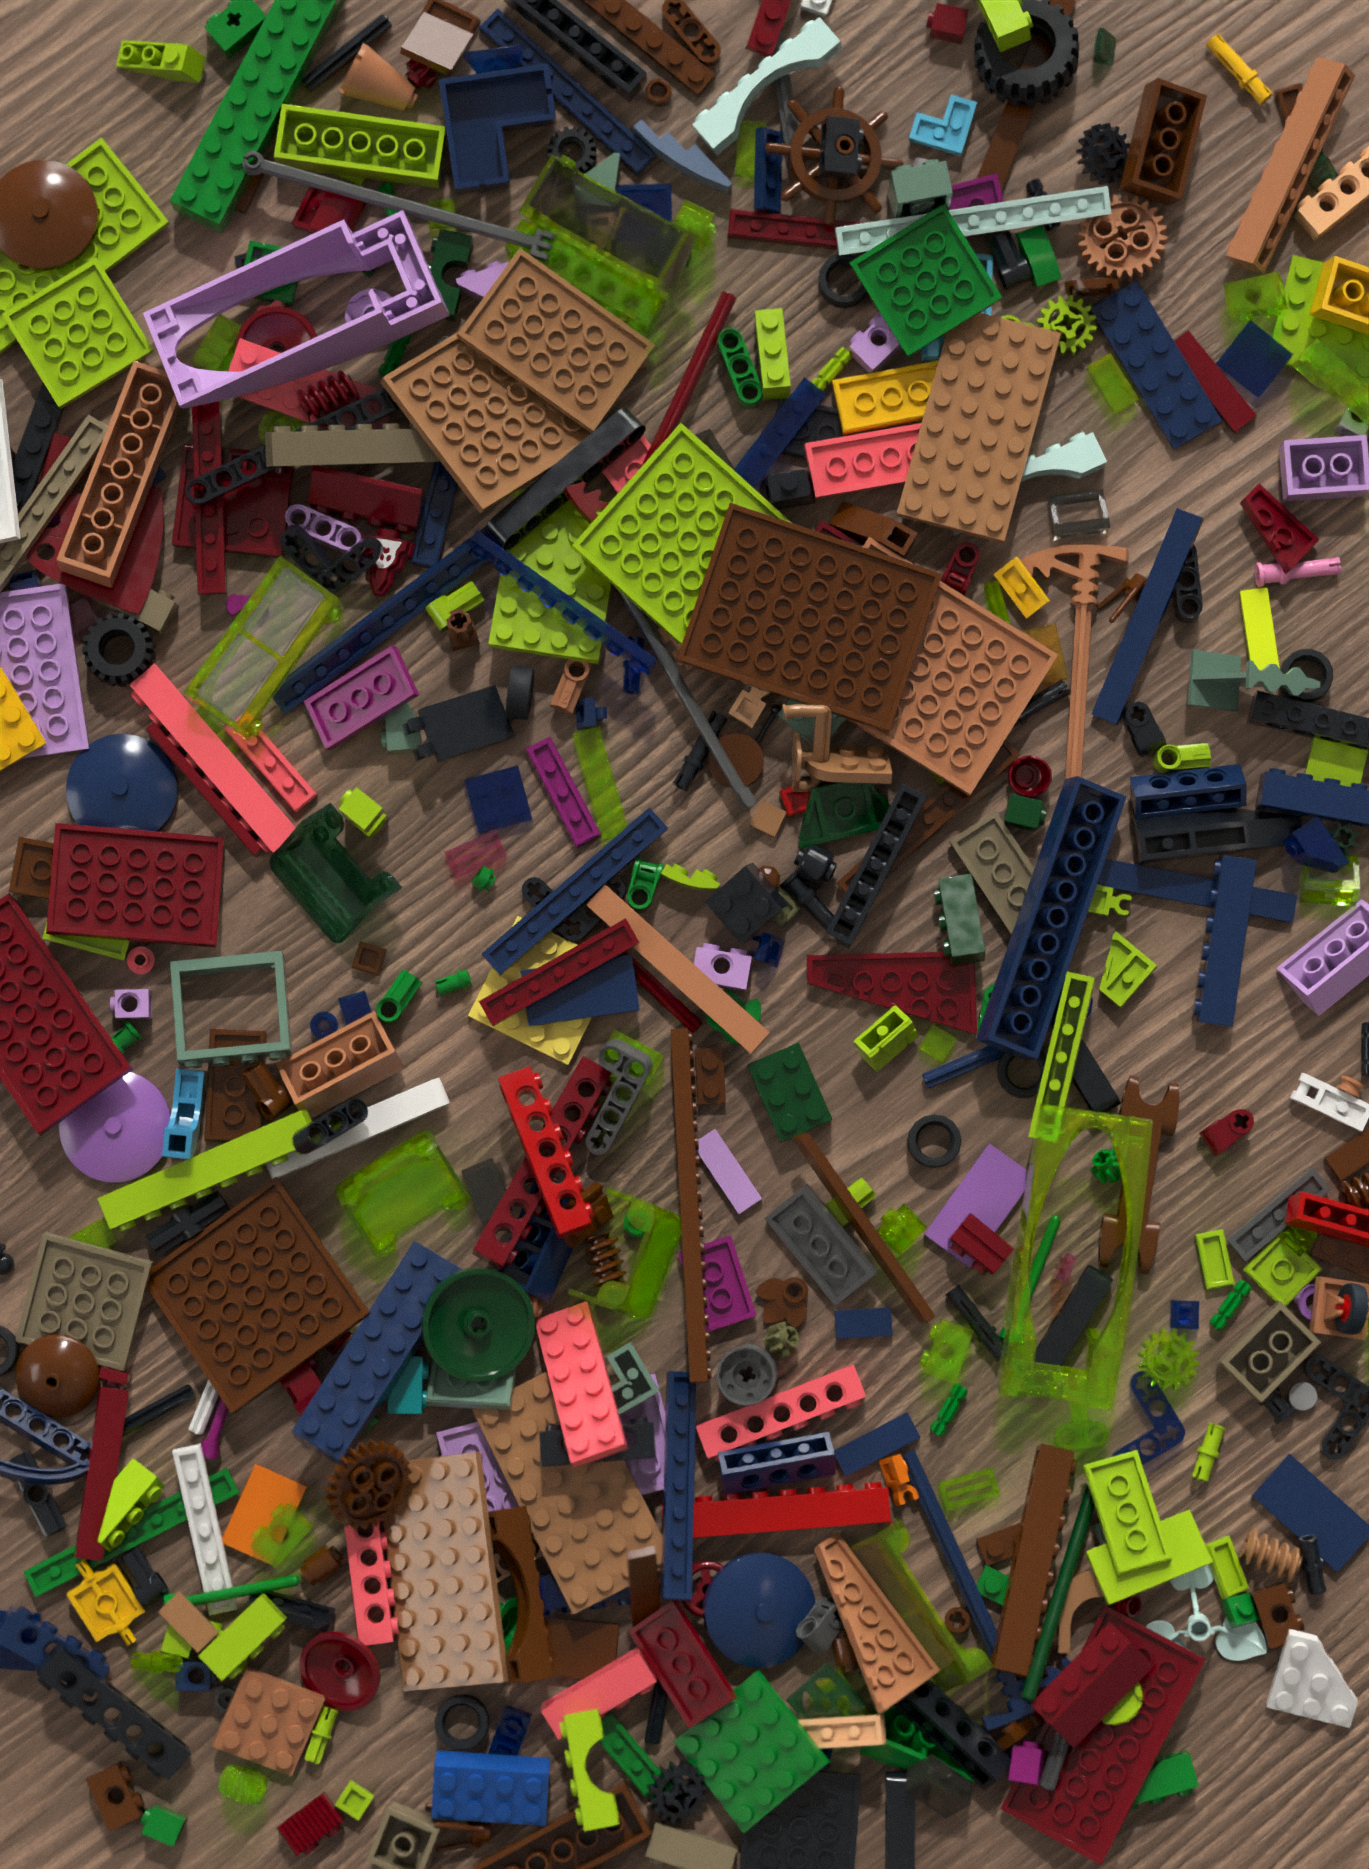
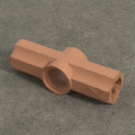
(570, 687)

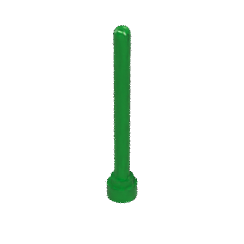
(1040, 1257)
(239, 1591)

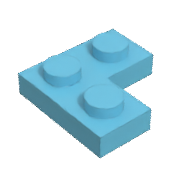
(945, 134)

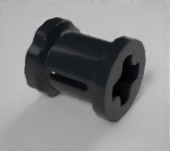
(1279, 1415)

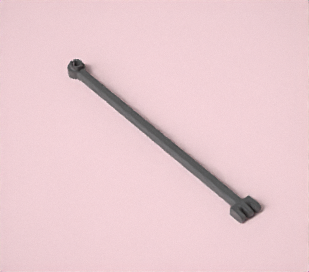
(398, 204)
(742, 794)

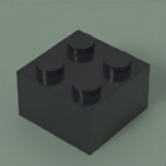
(746, 903)

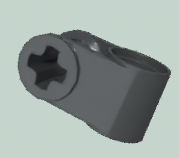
(820, 1626)

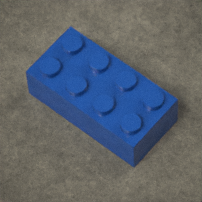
(490, 1788)

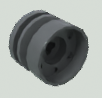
(732, 1381)

